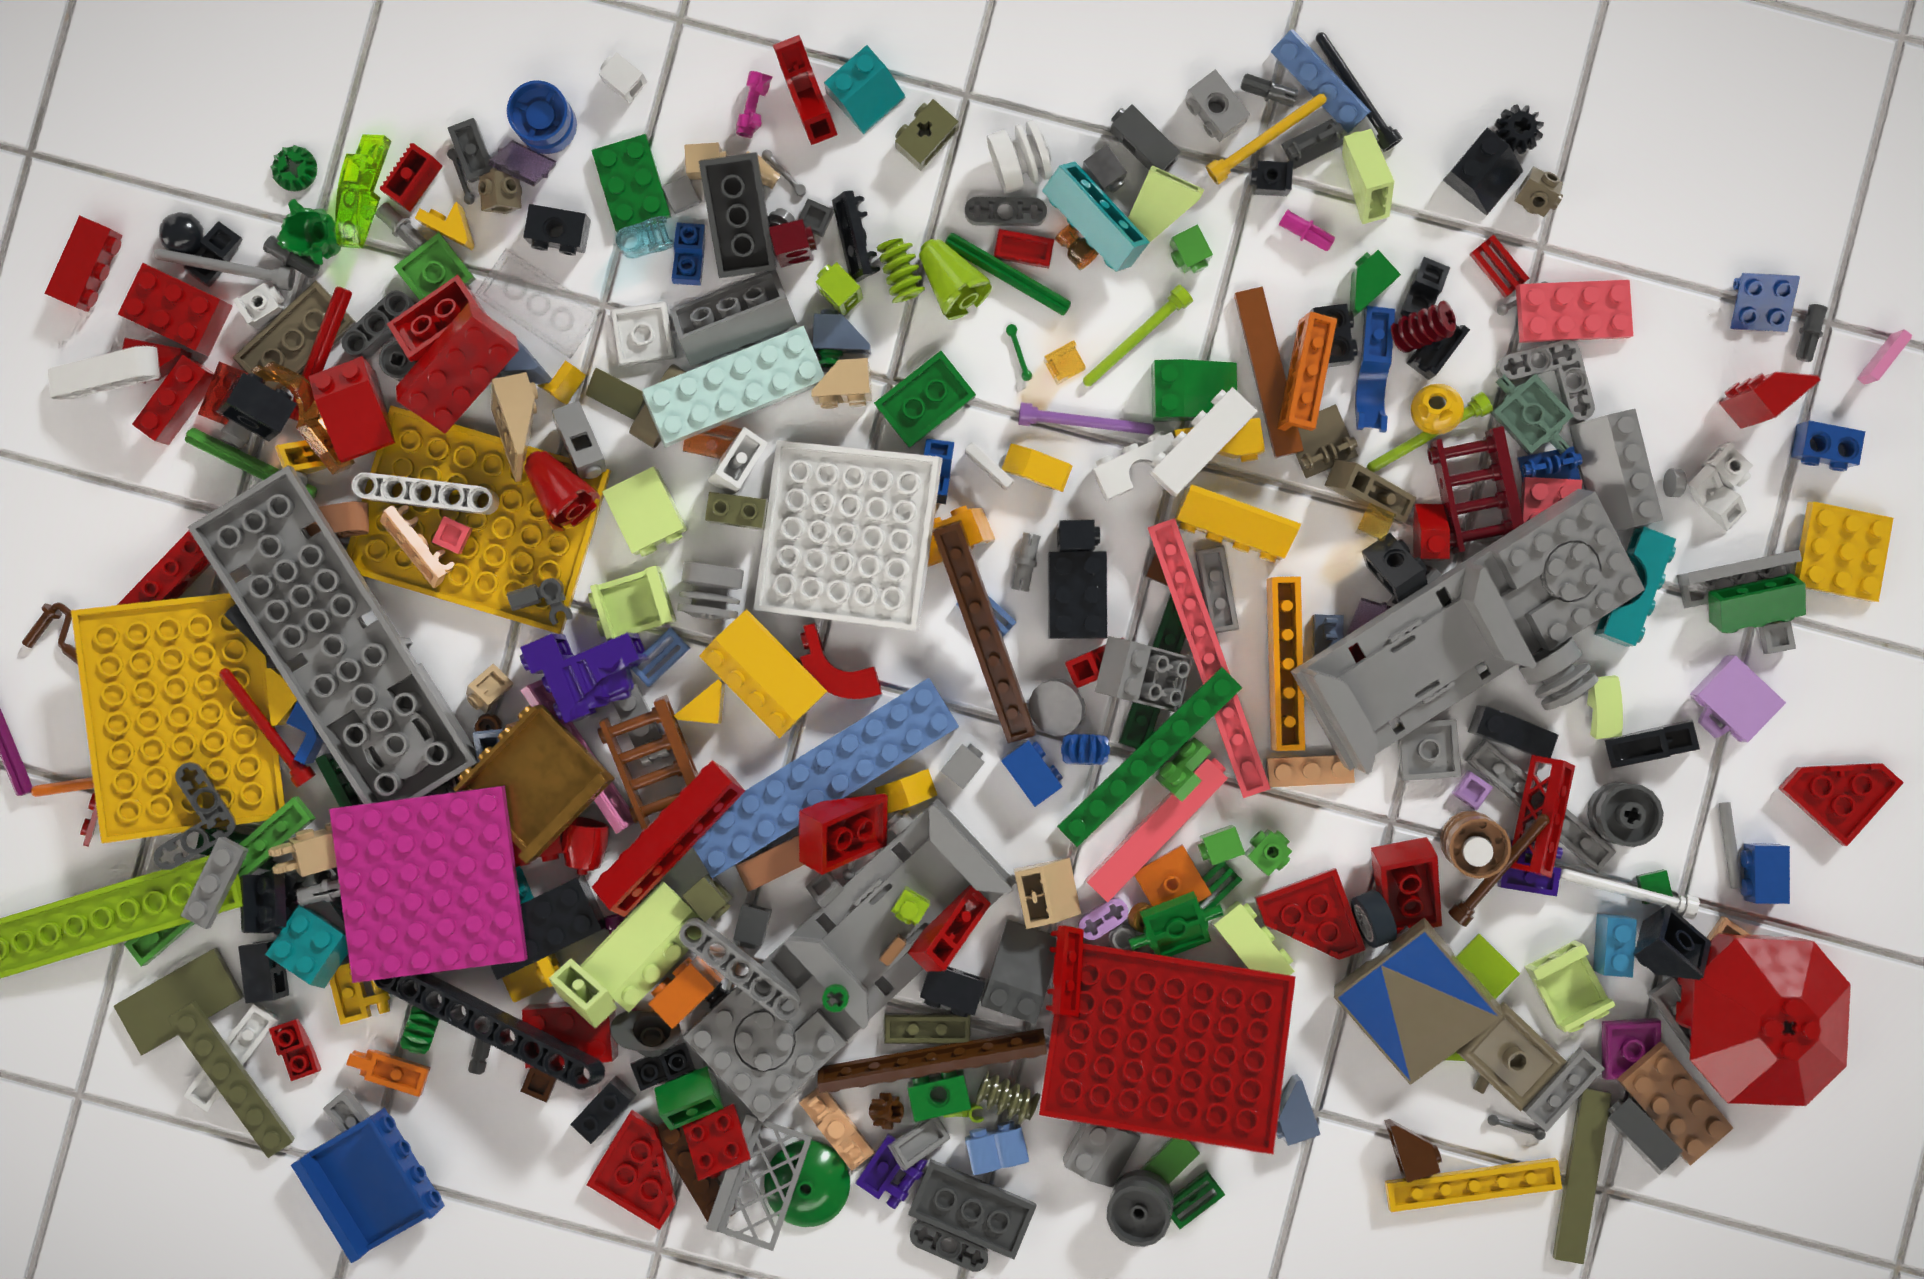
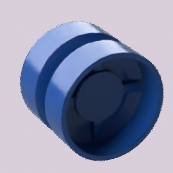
(541, 117)

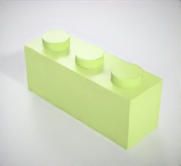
(1251, 942)

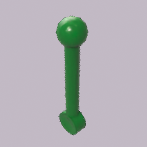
(1011, 330)

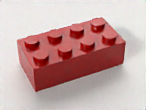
(457, 368)

